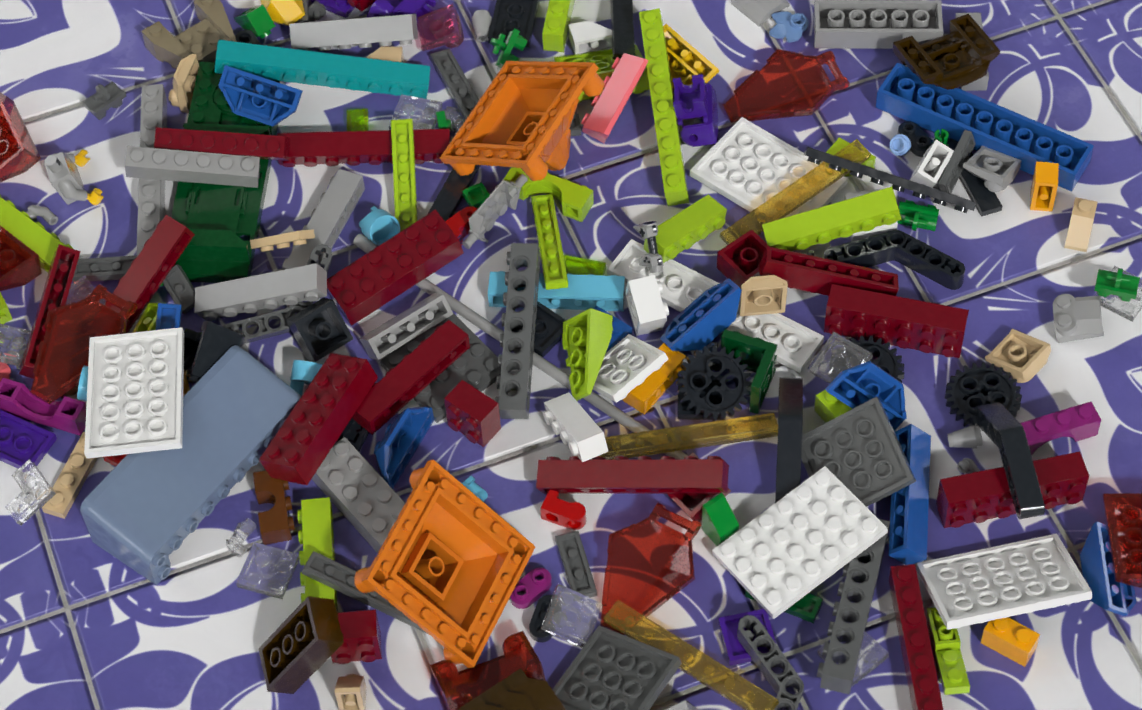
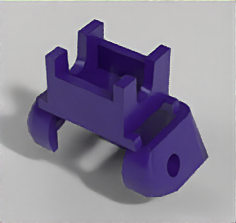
(400, 7)
(693, 102)

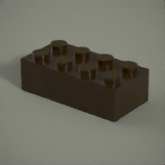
(300, 645)

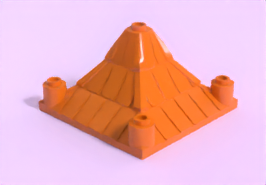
(524, 118)
(448, 564)

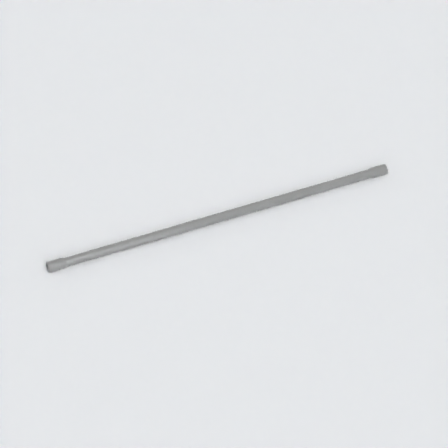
(367, 245)

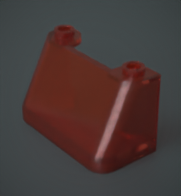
(463, 686)

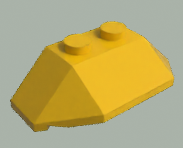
(284, 11)
(685, 59)

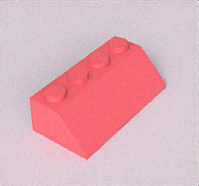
(614, 96)

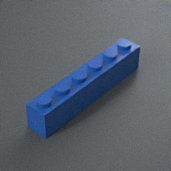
(911, 504)

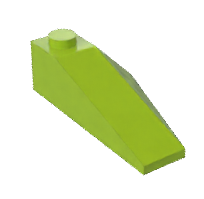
(586, 343)

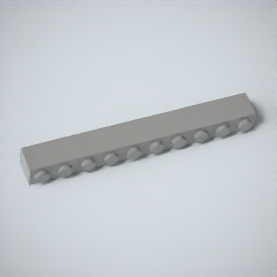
(151, 191)

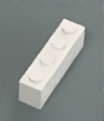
(575, 427)

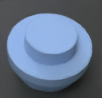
(900, 145)

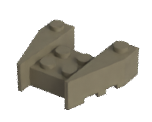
(198, 39)

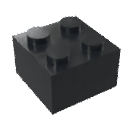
(319, 329)

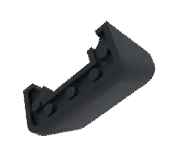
(206, 348)

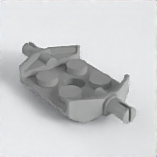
(483, 219)

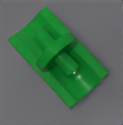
(512, 41)
(918, 216)
(1116, 284)

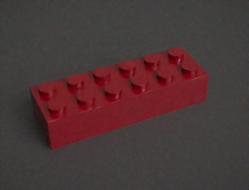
(393, 267)
(896, 320)
(318, 419)
(987, 493)

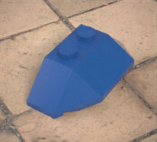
(258, 97)
(704, 318)
(867, 382)
(401, 442)
(1099, 573)

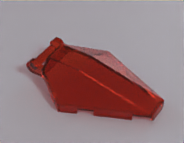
(785, 87)
(68, 338)
(648, 563)

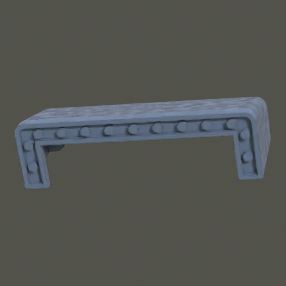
(163, 495)

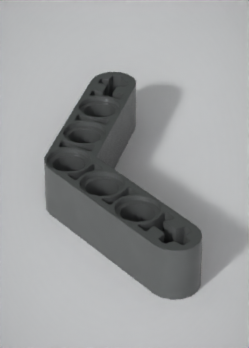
(284, 314)
(772, 659)

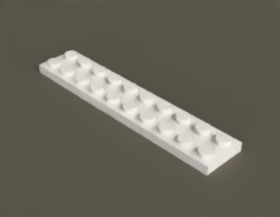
(683, 286)

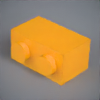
(1044, 186)
(1010, 639)

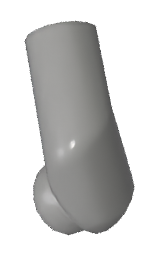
(34, 211)
(967, 466)

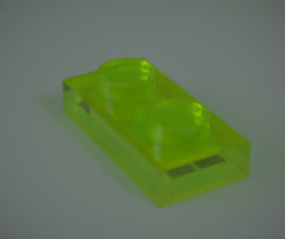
(358, 120)

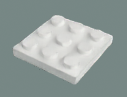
(627, 367)

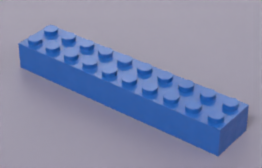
(991, 124)

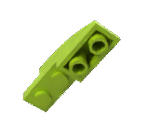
(947, 655)

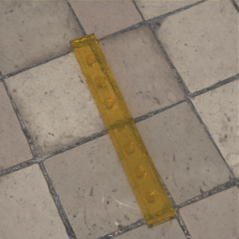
(795, 194)
(691, 436)
(694, 662)

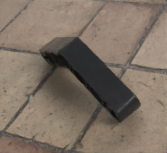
(905, 250)
(789, 435)
(1015, 456)

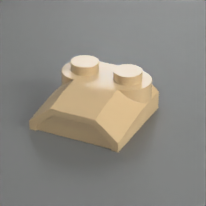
(184, 83)
(763, 296)
(1020, 355)

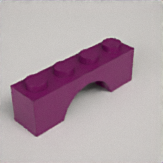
(63, 415)
(1074, 422)

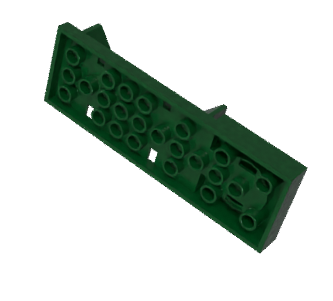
(216, 211)

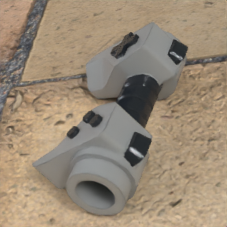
(653, 260)

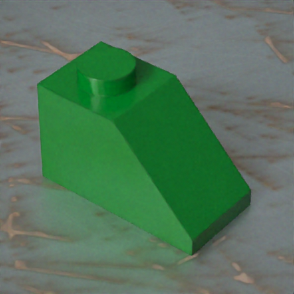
(256, 20)
(718, 520)

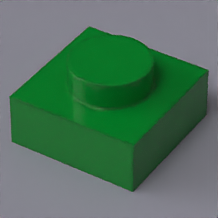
(442, 122)
(475, 195)

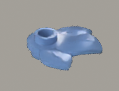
(789, 26)

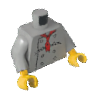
(66, 178)

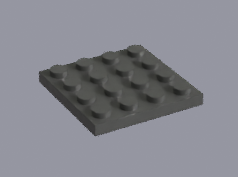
(475, 366)
(859, 452)
(615, 674)

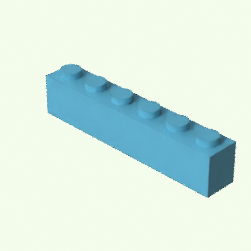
(582, 292)

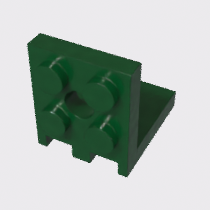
(760, 359)

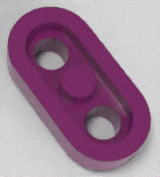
(533, 588)

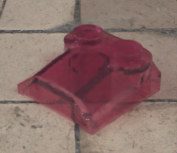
(440, 28)

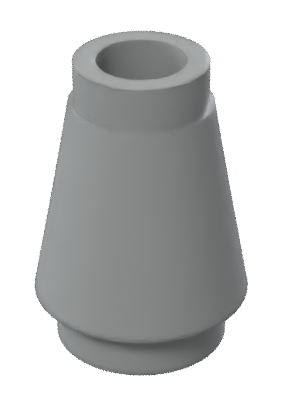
(481, 22)
(965, 438)

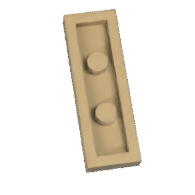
(282, 240)

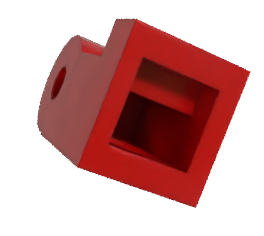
(460, 223)
(562, 512)

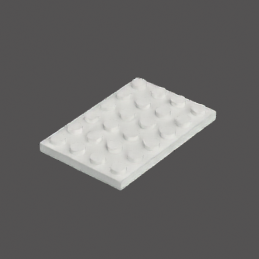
(755, 166)
(135, 393)
(799, 542)
(1003, 581)

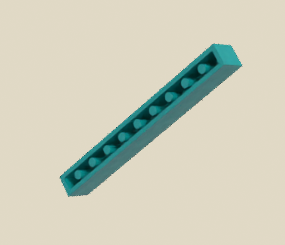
(324, 69)

